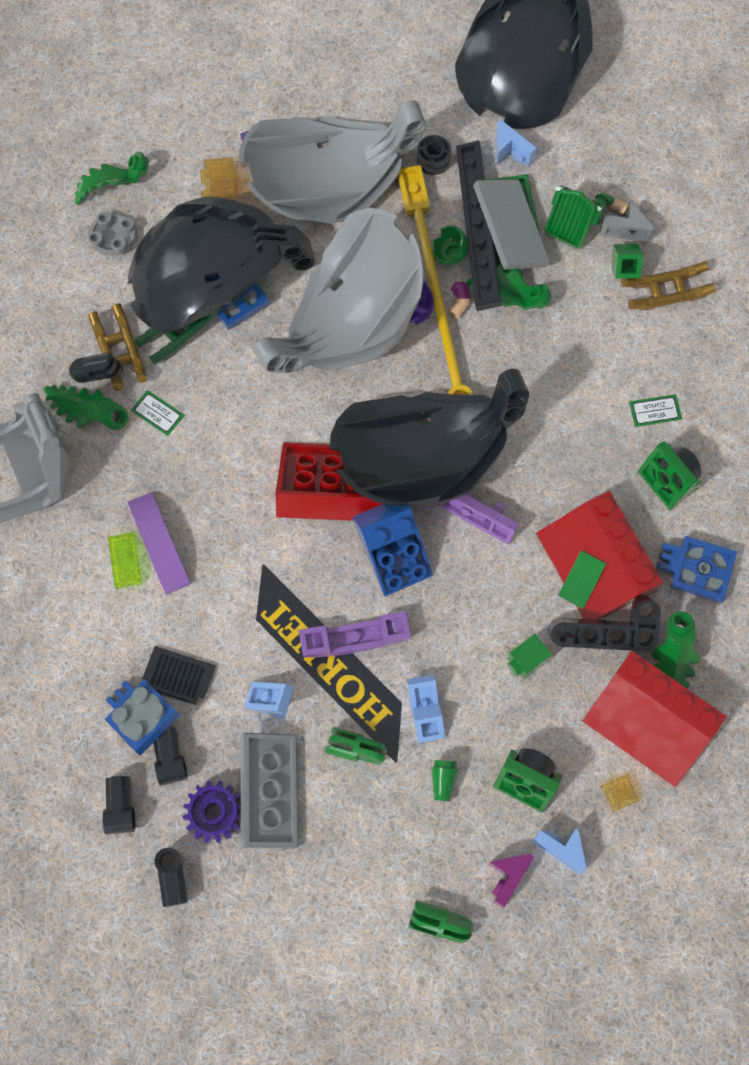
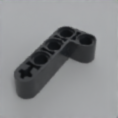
(605, 627)

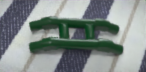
(177, 341)

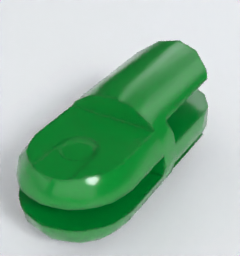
(355, 747)
(440, 922)

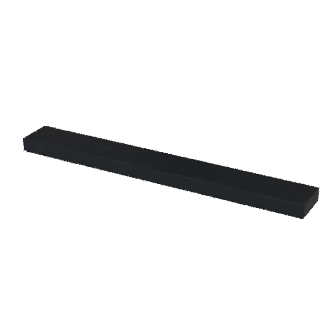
(480, 241)

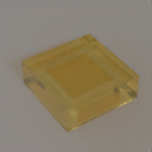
(619, 793)

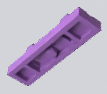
(483, 517)

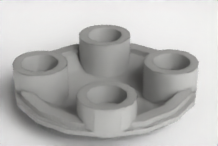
(112, 233)

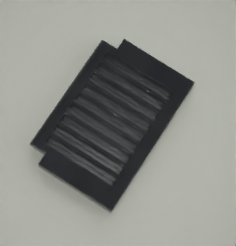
(178, 675)

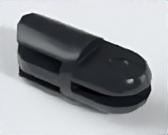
(95, 368)

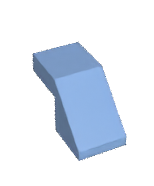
(425, 708)

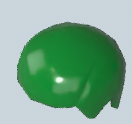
(450, 246)

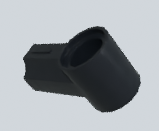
(169, 762)
(119, 813)
(171, 881)

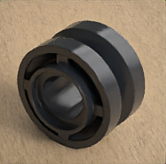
(431, 146)

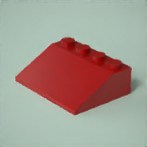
(313, 488)
(605, 534)
(654, 719)

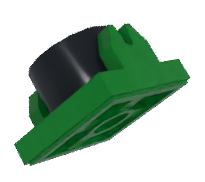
(673, 470)
(529, 778)

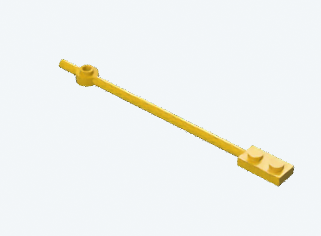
(417, 203)

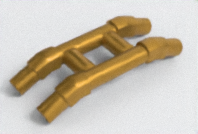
(677, 277)
(124, 335)

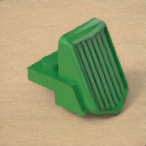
(573, 216)

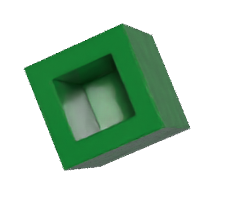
(627, 261)
(528, 657)

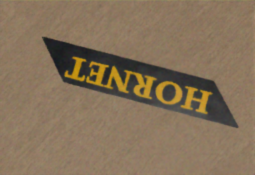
(340, 676)

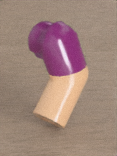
(463, 298)

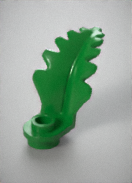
(112, 175)
(516, 291)
(86, 407)
(679, 649)

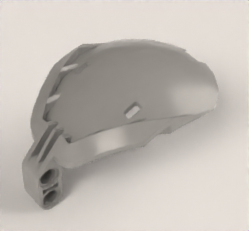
(333, 180)
(366, 312)

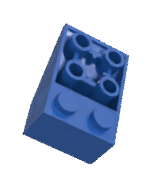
(393, 547)

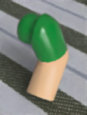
(612, 203)

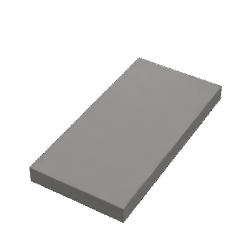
(511, 224)
(268, 791)

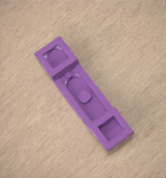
(158, 543)
(355, 637)

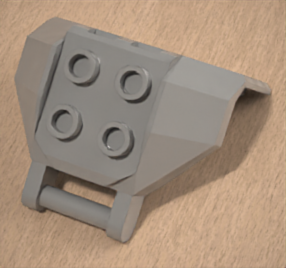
(36, 458)

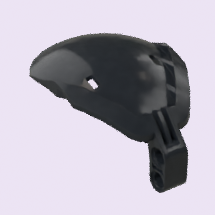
(518, 62)
(203, 241)
(430, 463)

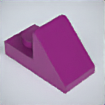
(513, 869)

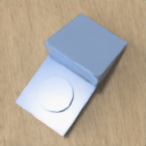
(511, 142)
(269, 698)
(569, 854)

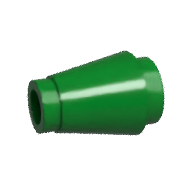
(443, 779)

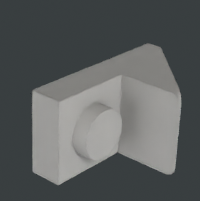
(634, 227)

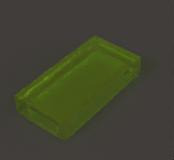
(125, 560)

